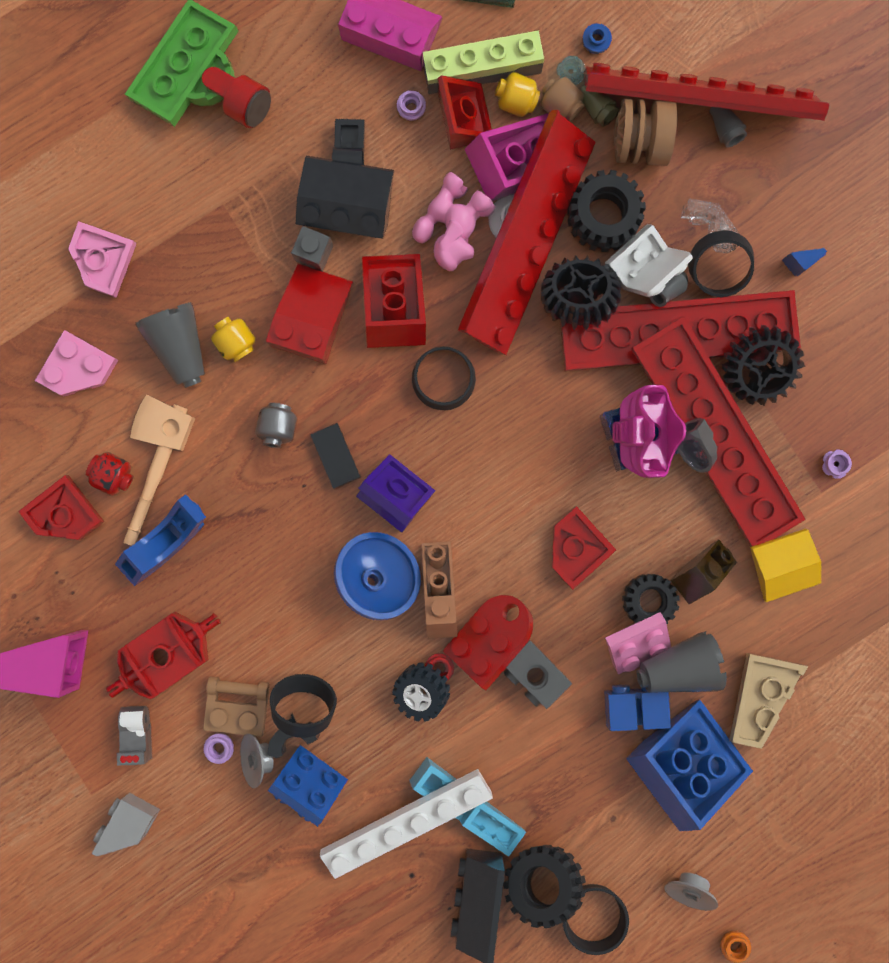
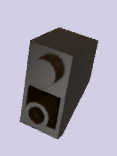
(704, 572)

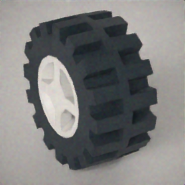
(410, 693)

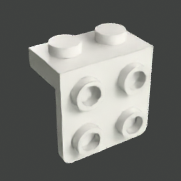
(647, 263)

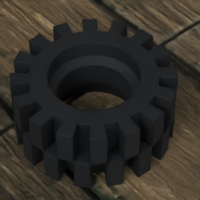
(646, 582)

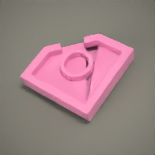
(101, 257)
(75, 366)

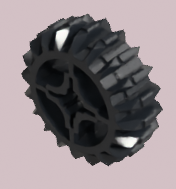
(576, 301)
(783, 375)

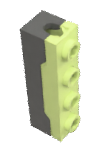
(485, 60)

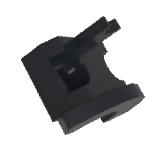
(277, 744)

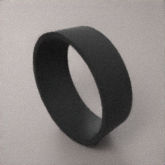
(715, 238)
(443, 405)
(302, 683)
(611, 942)

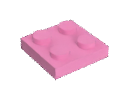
(638, 643)

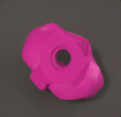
(636, 431)

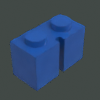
(633, 707)

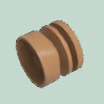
(645, 132)

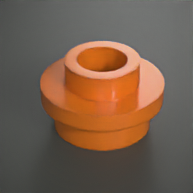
(739, 954)

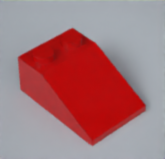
(394, 301)
(309, 314)

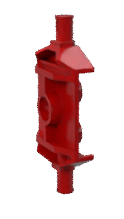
(186, 651)

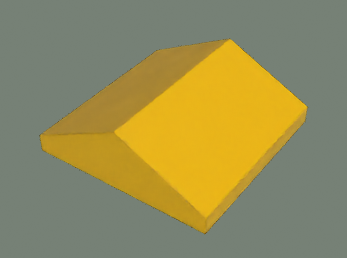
(787, 565)

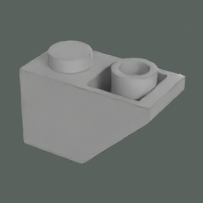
(128, 824)

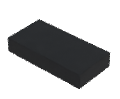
(335, 455)

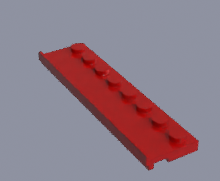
(705, 93)
(527, 234)

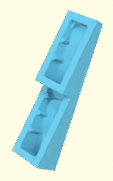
(482, 820)

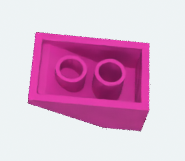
(503, 154)

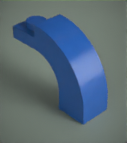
(162, 542)

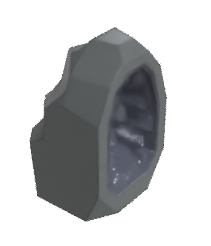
(698, 446)

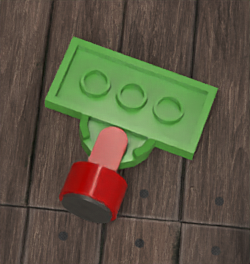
(193, 69)

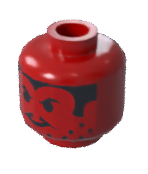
(109, 473)

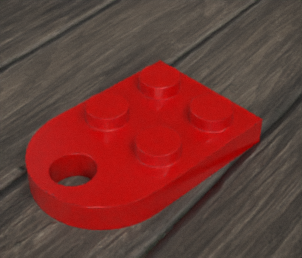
(490, 640)

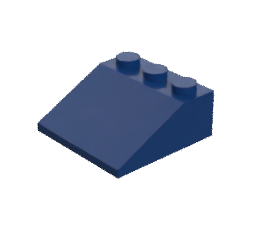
(690, 767)

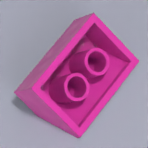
(390, 29)

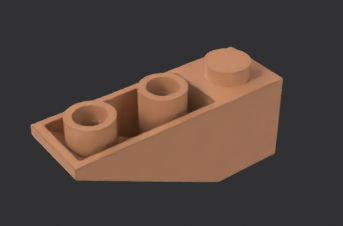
(439, 590)

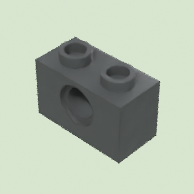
(550, 686)

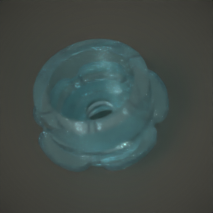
(576, 65)

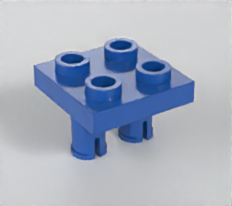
(308, 786)

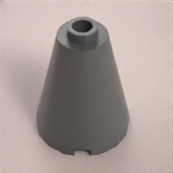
(175, 342)
(685, 667)

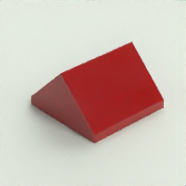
(462, 110)

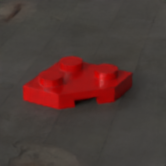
(61, 512)
(578, 548)

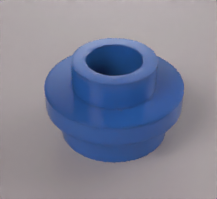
(597, 46)

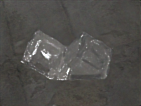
(704, 212)

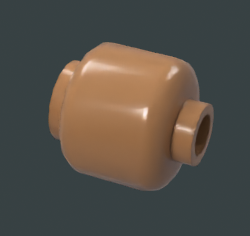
(563, 96)

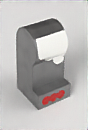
(134, 736)

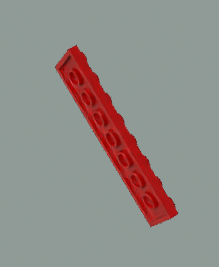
(713, 321)
(742, 468)

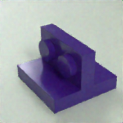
(394, 492)

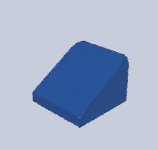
(800, 261)

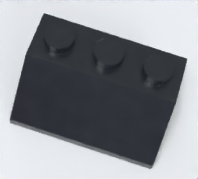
(344, 197)
(478, 904)

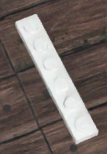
(406, 823)

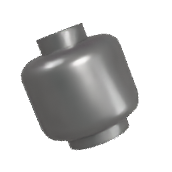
(276, 425)

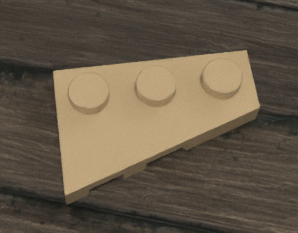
(761, 696)

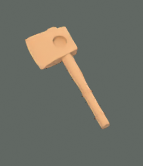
(169, 430)

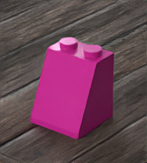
(46, 666)

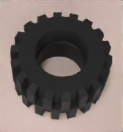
(614, 189)
(521, 893)

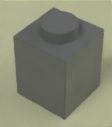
(312, 248)

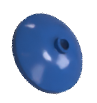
(391, 568)

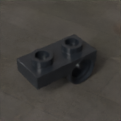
(349, 141)

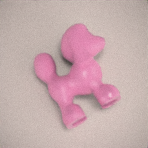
(459, 219)

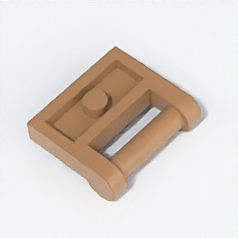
(235, 716)

